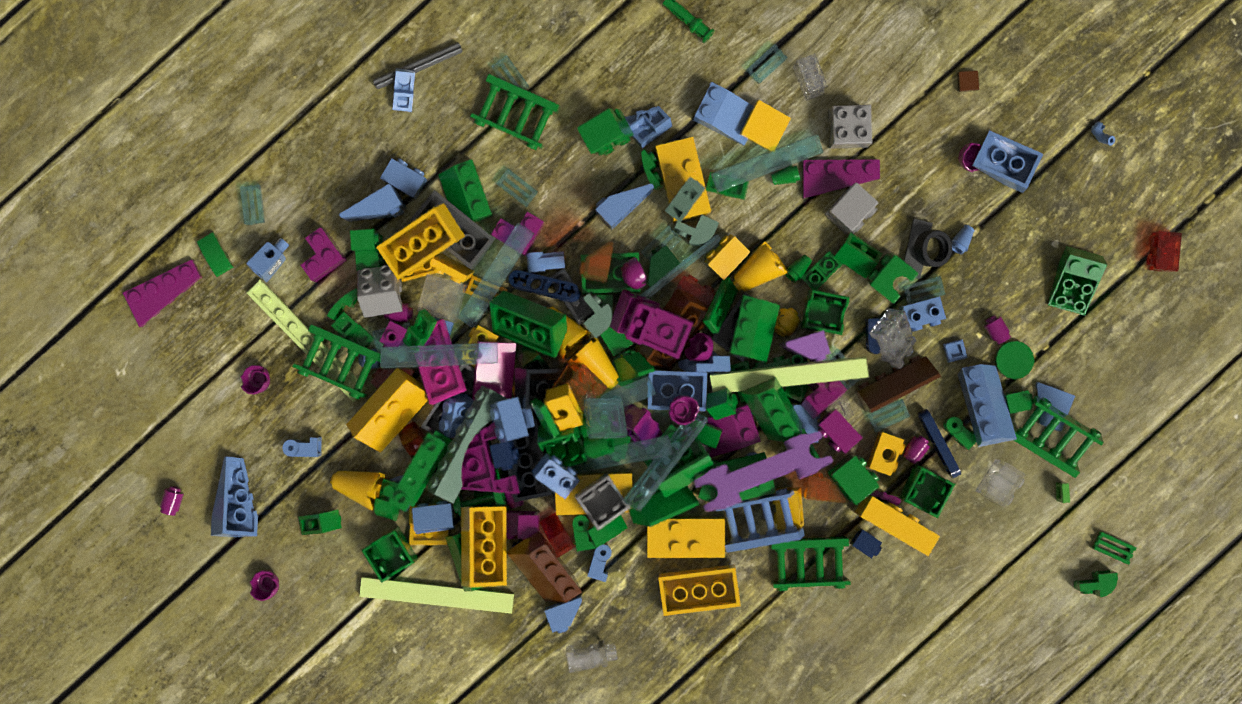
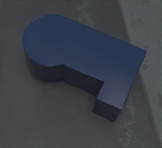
(871, 344)

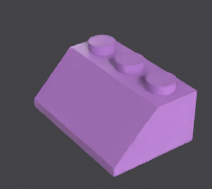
(810, 346)

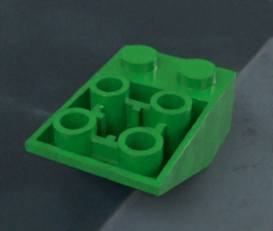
(1076, 280)

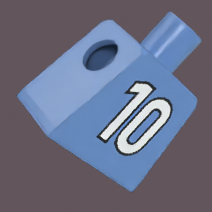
(265, 266)

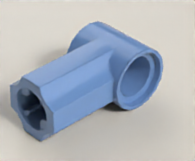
(542, 261)

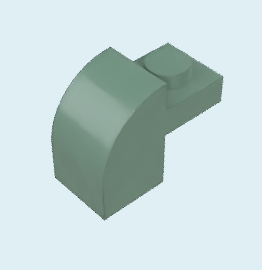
(685, 199)
(701, 234)
(601, 319)

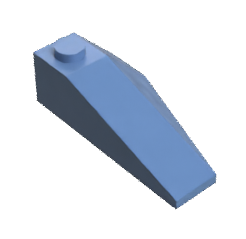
(233, 505)

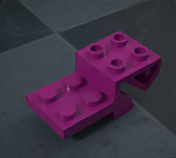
(650, 325)

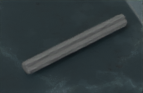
(420, 64)

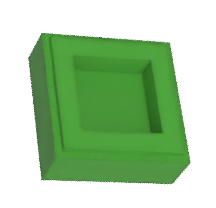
(1062, 492)

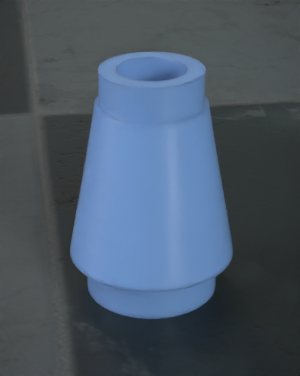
(962, 240)

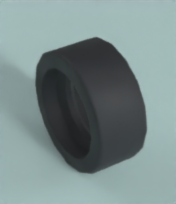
(945, 248)

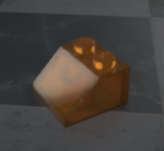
(598, 264)
(582, 382)
(820, 488)

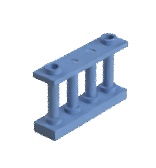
(773, 536)

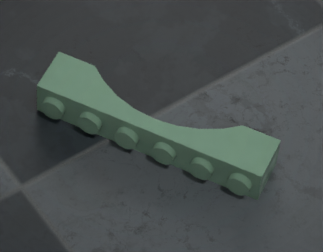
(447, 479)

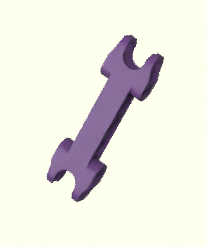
(794, 459)

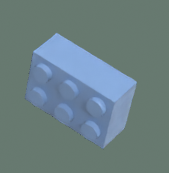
(674, 384)

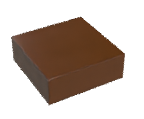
(968, 81)

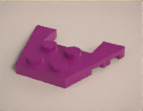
(478, 467)

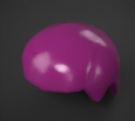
(968, 155)
(633, 274)
(700, 347)
(255, 379)
(683, 410)
(264, 585)

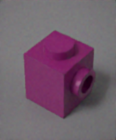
(393, 335)

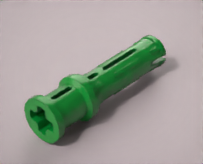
(695, 24)

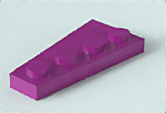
(833, 175)
(155, 294)

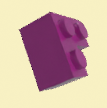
(531, 222)
(327, 255)
(823, 396)
(640, 424)
(838, 431)
(522, 524)

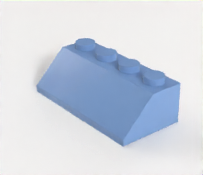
(986, 405)

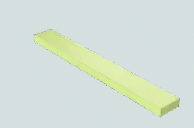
(298, 331)
(792, 374)
(436, 595)

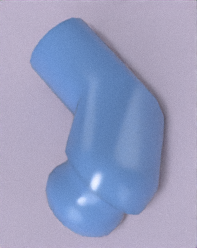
(1100, 135)

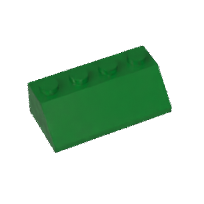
(528, 323)

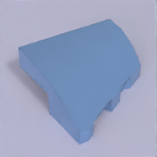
(648, 125)
(713, 364)
(1058, 398)

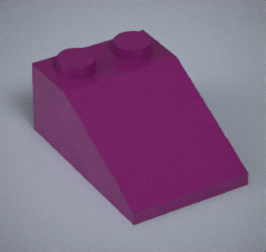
(737, 432)

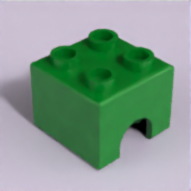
(605, 132)
(884, 277)
(825, 312)
(565, 446)
(853, 478)
(926, 491)
(389, 554)

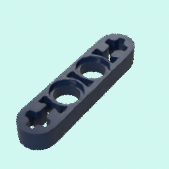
(545, 283)
(939, 443)

